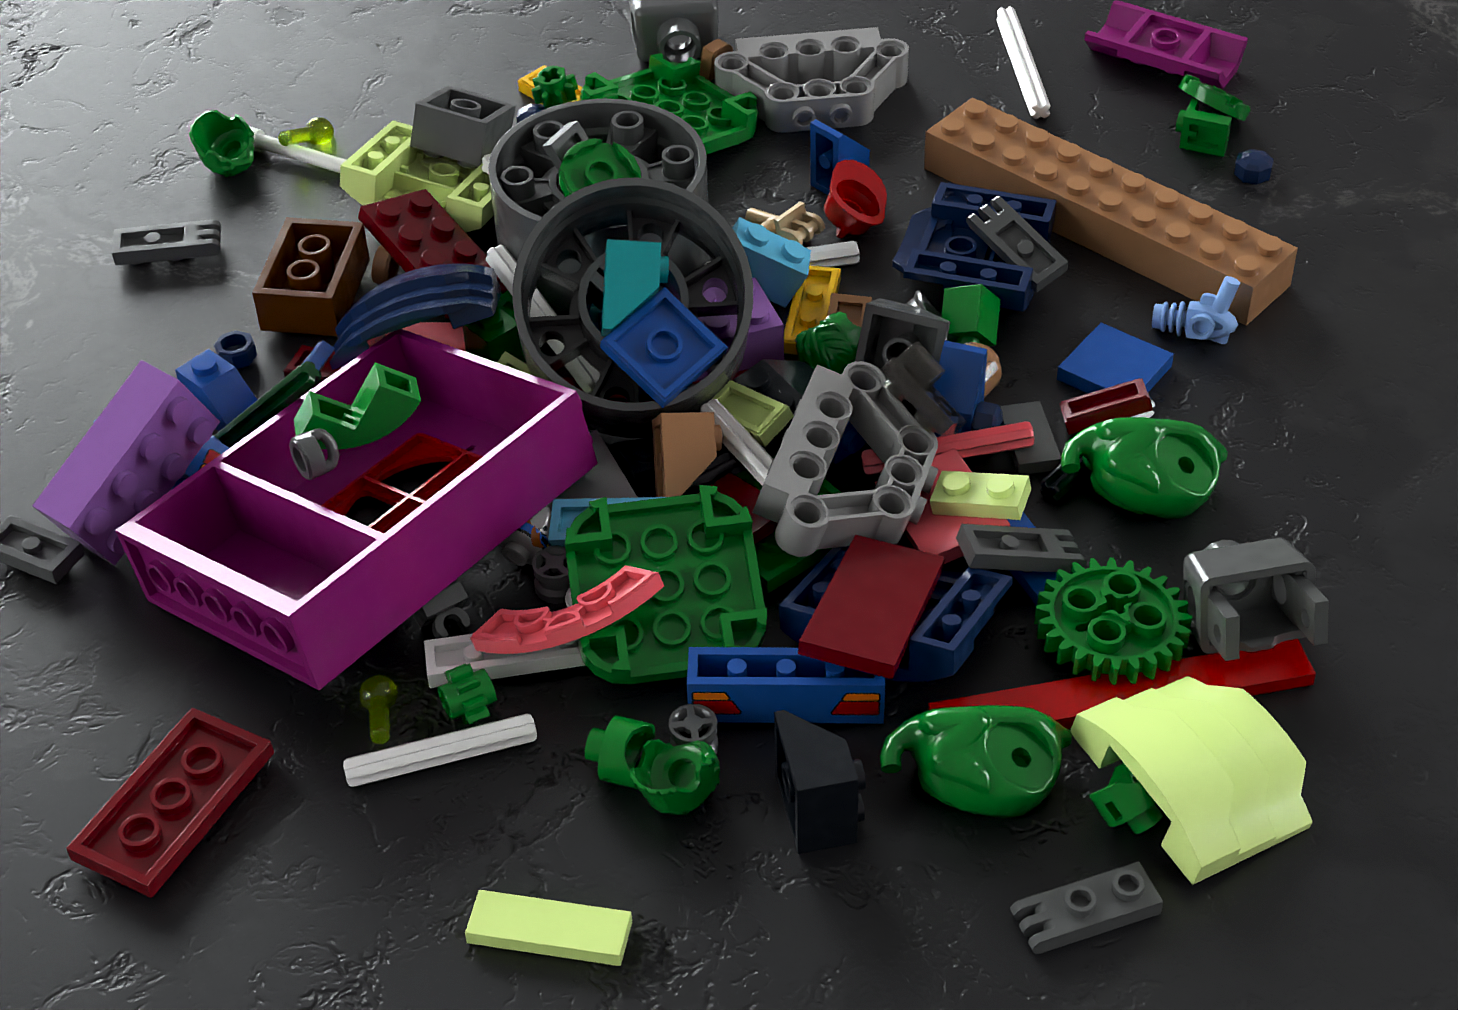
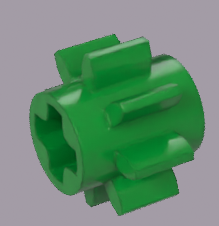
(554, 87)
(467, 694)

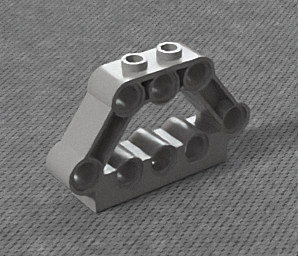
(856, 60)
(807, 449)

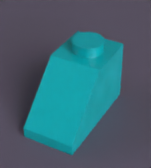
(630, 279)

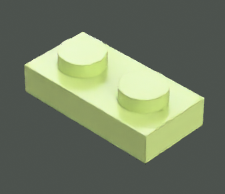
(980, 495)

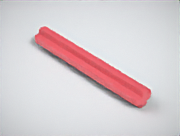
(969, 443)

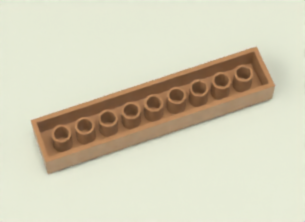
(1113, 208)

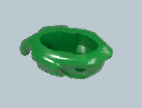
(1148, 464)
(982, 756)

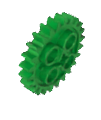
(1112, 620)

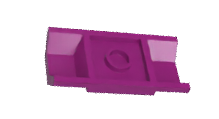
(1169, 43)

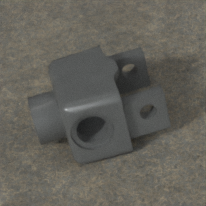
(673, 27)
(1252, 597)

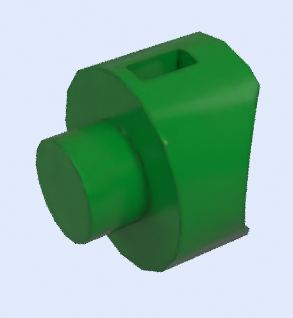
(618, 748)
(1127, 802)

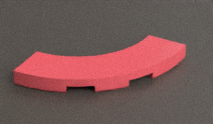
(541, 629)

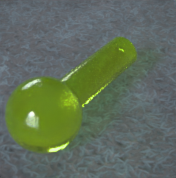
(316, 131)
(377, 696)

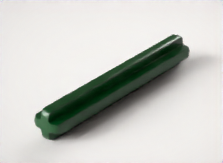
(270, 404)

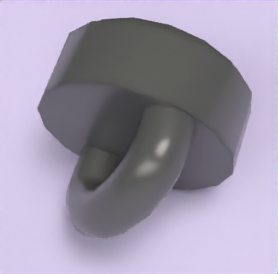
(309, 456)

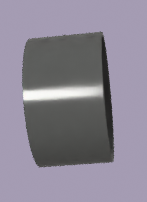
(527, 182)
(646, 208)

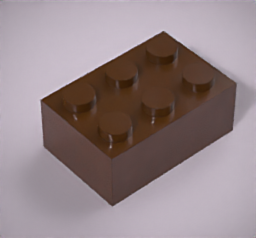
(311, 276)

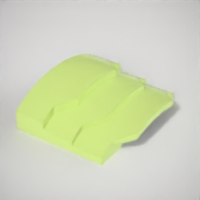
(392, 168)
(1209, 764)

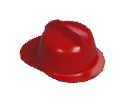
(855, 198)

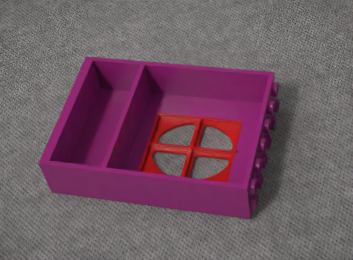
(301, 585)

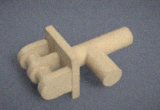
(793, 224)

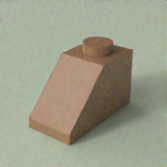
(683, 449)

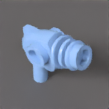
(1204, 318)

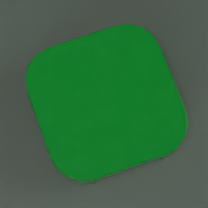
(678, 88)
(709, 575)

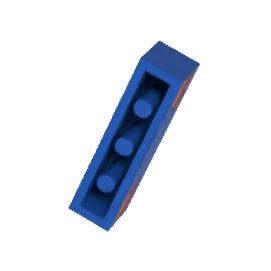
(758, 681)

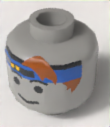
(528, 539)

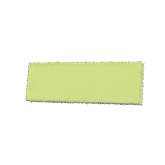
(549, 927)

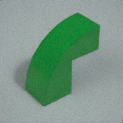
(378, 409)

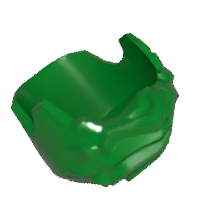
(223, 142)
(830, 343)
(676, 776)

